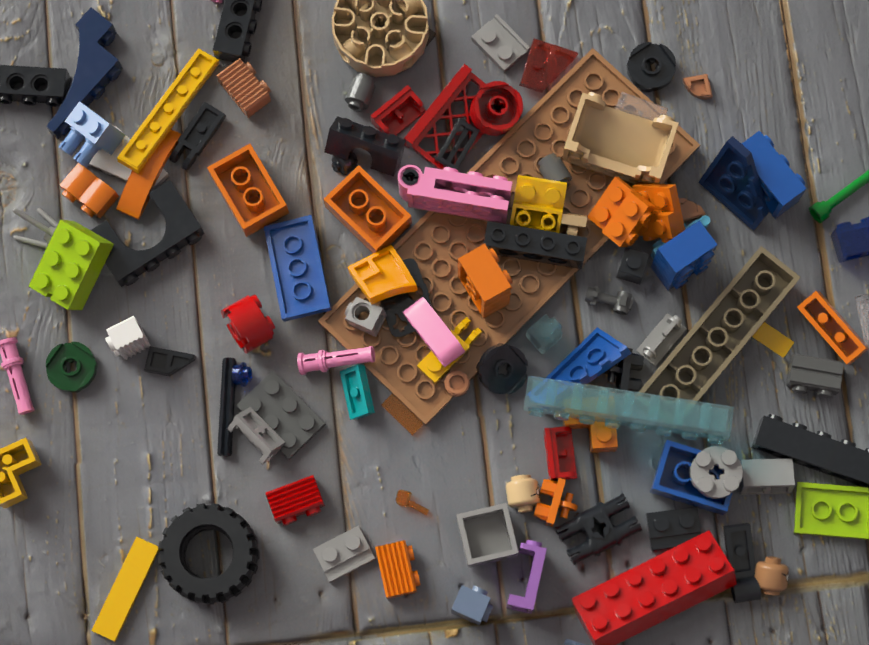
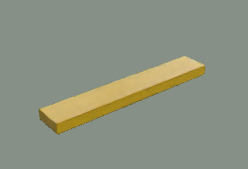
(167, 111)

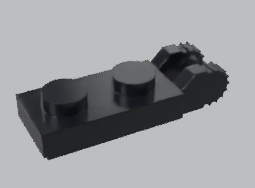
(198, 134)

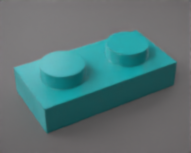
(357, 392)

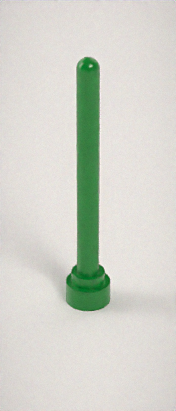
(821, 210)

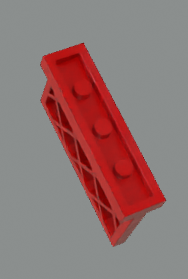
(435, 112)

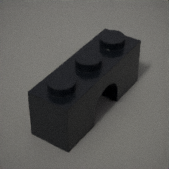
(384, 148)

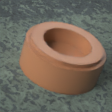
(456, 383)

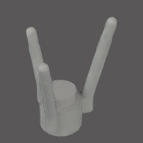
(49, 231)

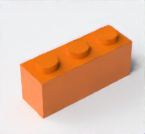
(833, 327)

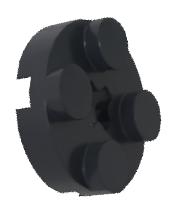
(652, 53)
(516, 369)

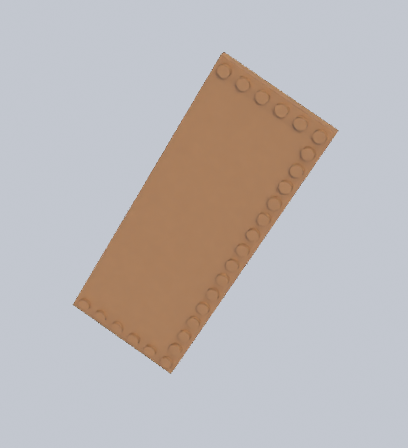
(443, 238)

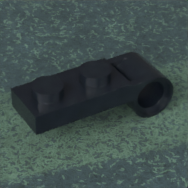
(741, 557)

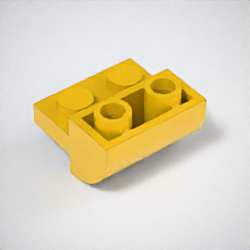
(538, 203)

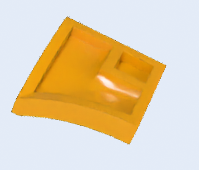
(382, 275)

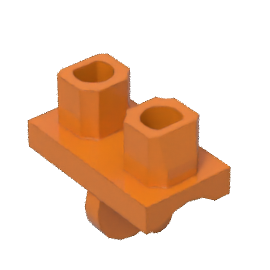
(555, 490)

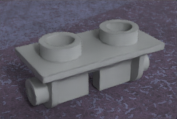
(661, 339)

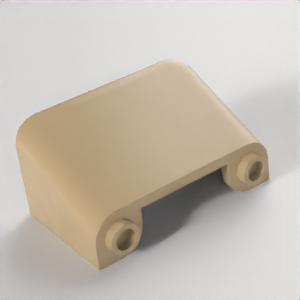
(618, 141)

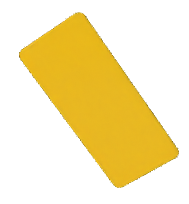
(773, 339)

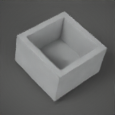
(487, 535)

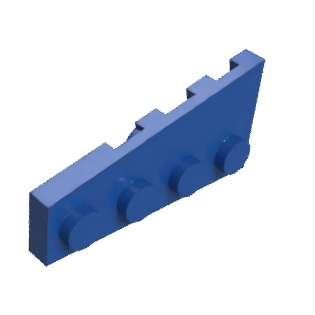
(590, 358)

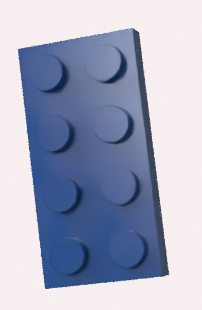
(297, 268)

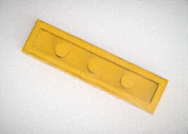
(125, 589)

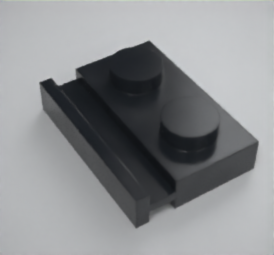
(672, 527)

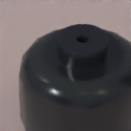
(344, 166)

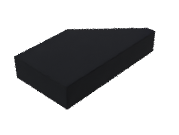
(166, 361)

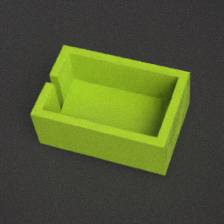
(71, 265)

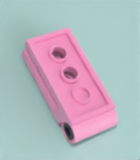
(456, 192)

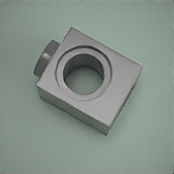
(372, 323)

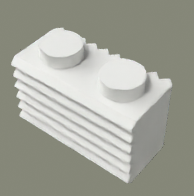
(127, 338)

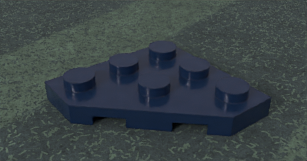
(736, 183)

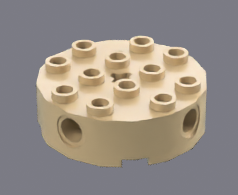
(384, 48)

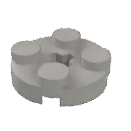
(726, 461)

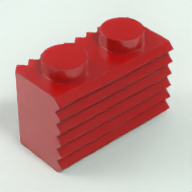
(295, 500)

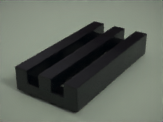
(467, 127)

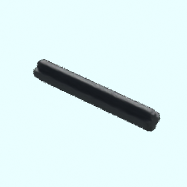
(226, 408)

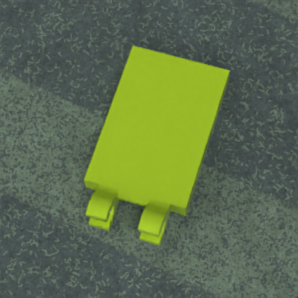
(832, 510)

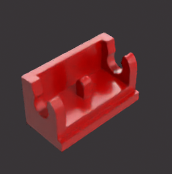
(398, 112)
(560, 453)

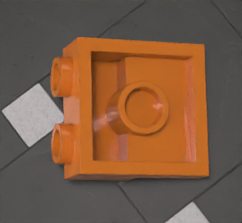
(621, 213)
(667, 215)

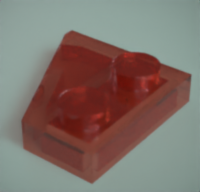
(545, 64)

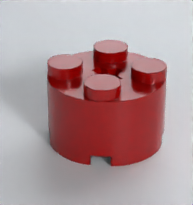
(504, 98)
(248, 323)

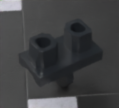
(622, 373)

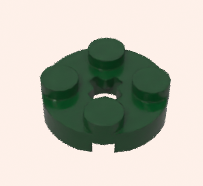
(85, 365)

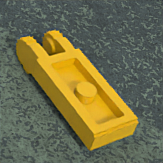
(432, 366)

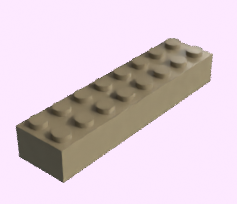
(723, 329)

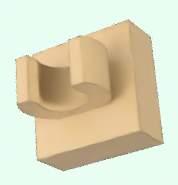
(573, 221)

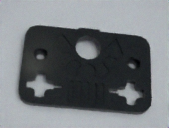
(399, 303)

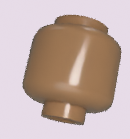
(772, 575)

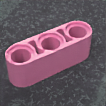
(433, 332)

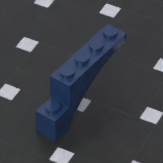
(93, 71)

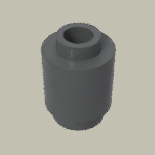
(360, 92)
(554, 169)

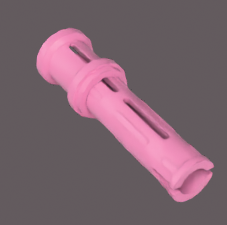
(324, 360)
(13, 365)

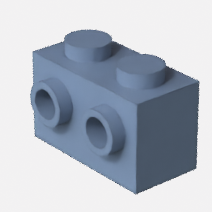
(472, 605)

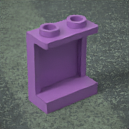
(527, 603)

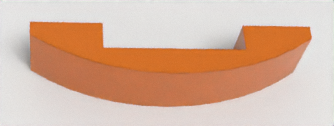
(137, 189)

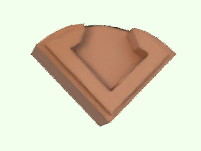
(698, 86)
(690, 210)

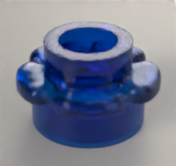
(241, 374)

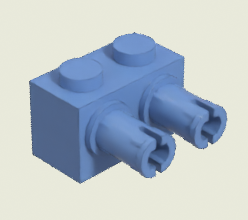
(94, 129)

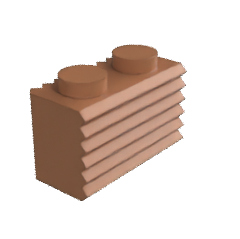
(244, 87)

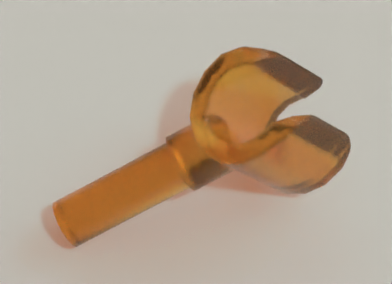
(403, 499)

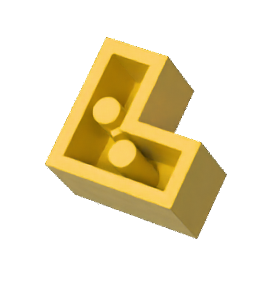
(14, 461)

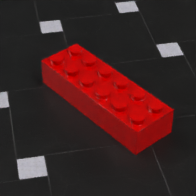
(654, 591)

